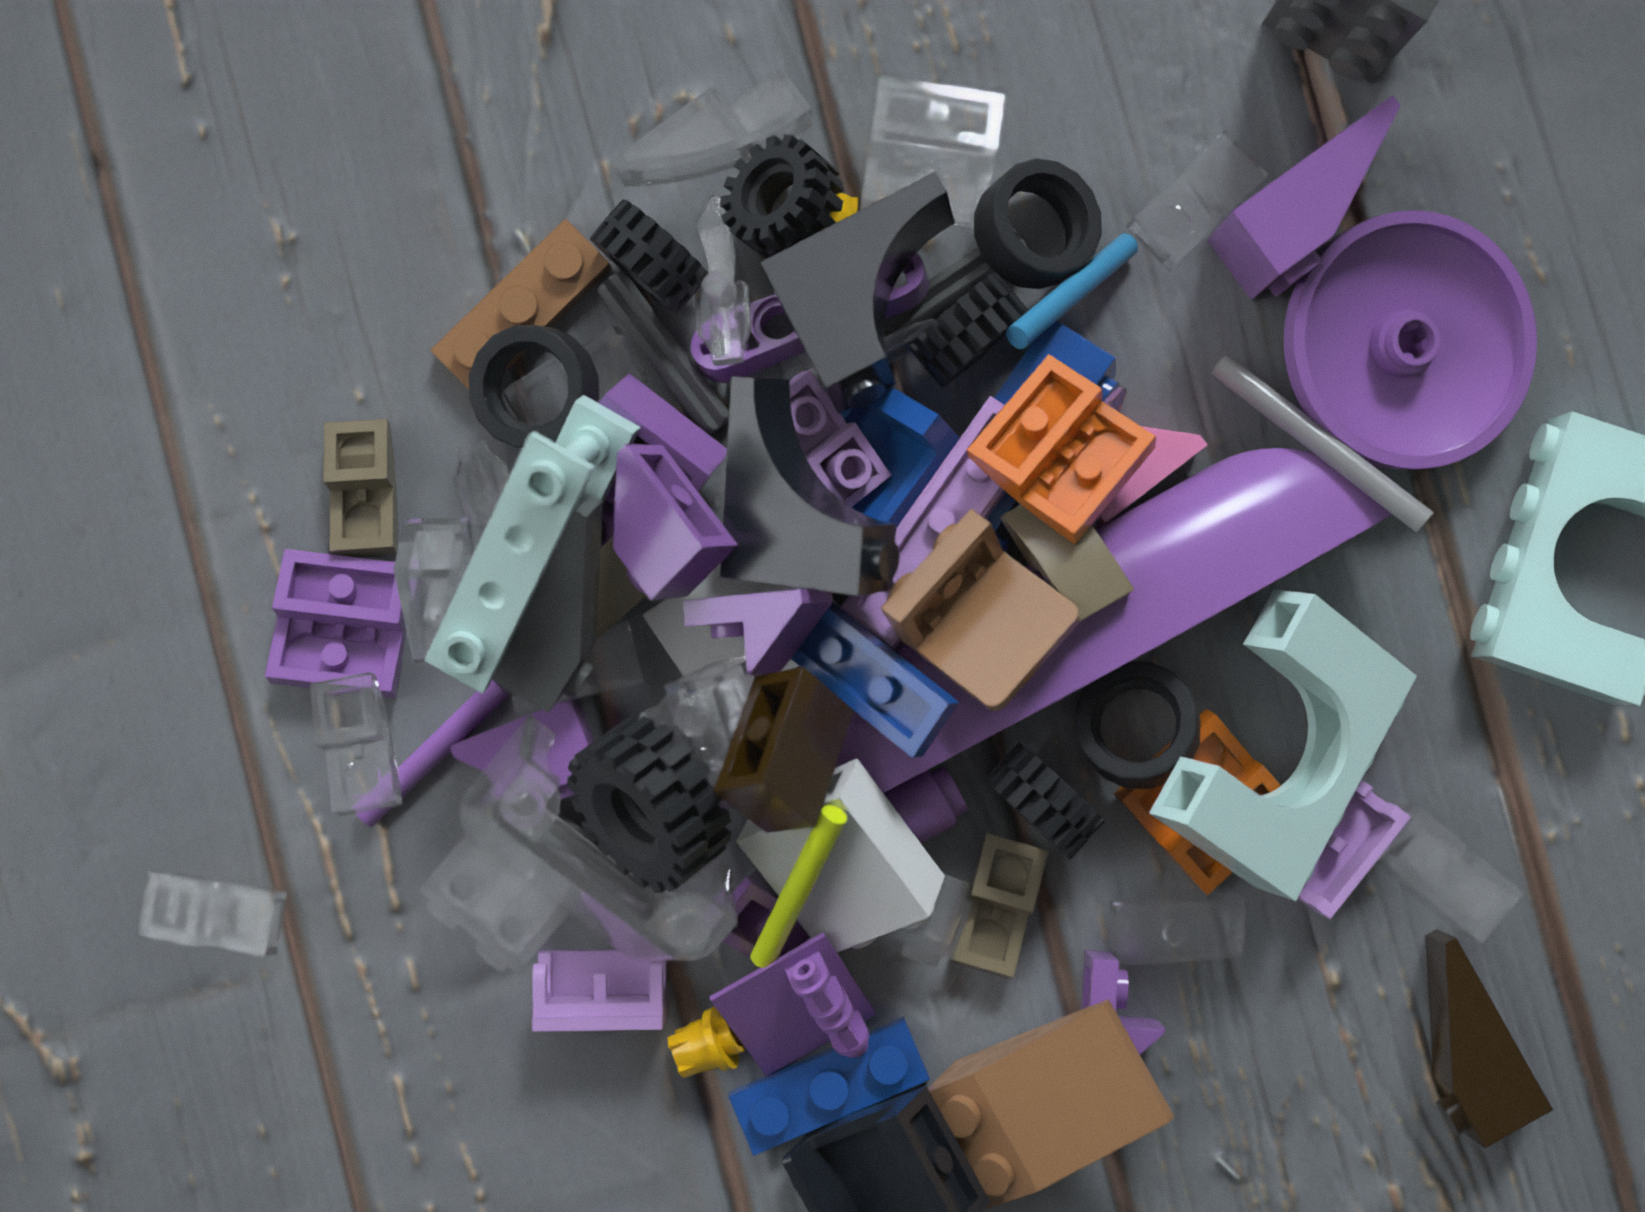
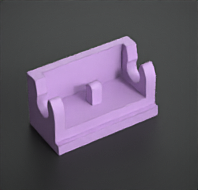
(1352, 850)
(597, 992)

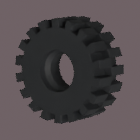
(649, 804)

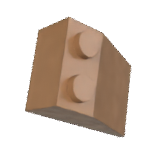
(1049, 1102)

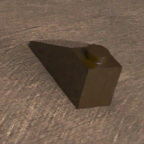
(1473, 1054)

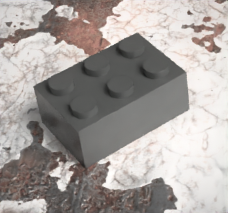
(1351, 34)

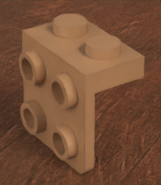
(979, 613)

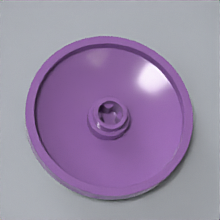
(1411, 340)

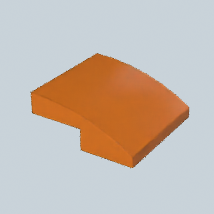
(1061, 449)
(1218, 748)

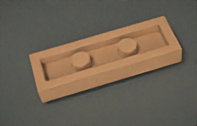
(532, 294)

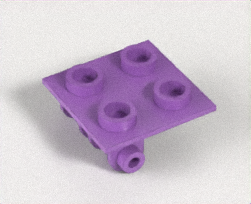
(797, 1007)

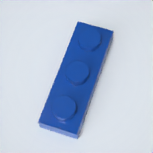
(875, 681)
(827, 1087)

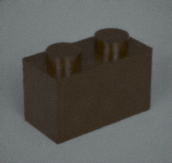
(784, 750)

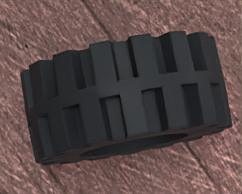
(649, 256)

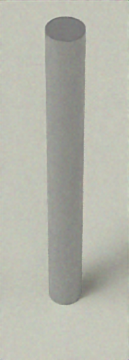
(1322, 443)

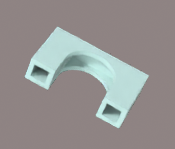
(1527, 617)
(1350, 702)

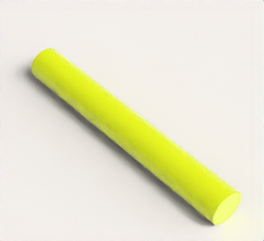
(798, 885)

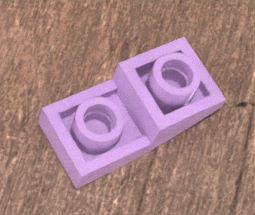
(832, 446)

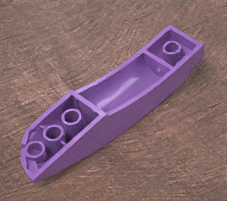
(1186, 559)

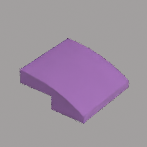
(336, 621)

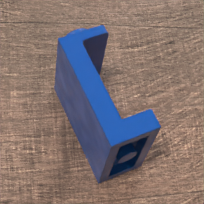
(911, 446)

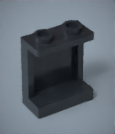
(886, 1161)

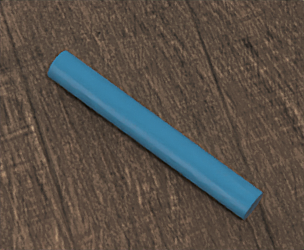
(1071, 291)

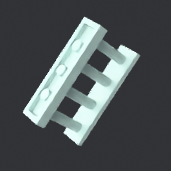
(522, 535)

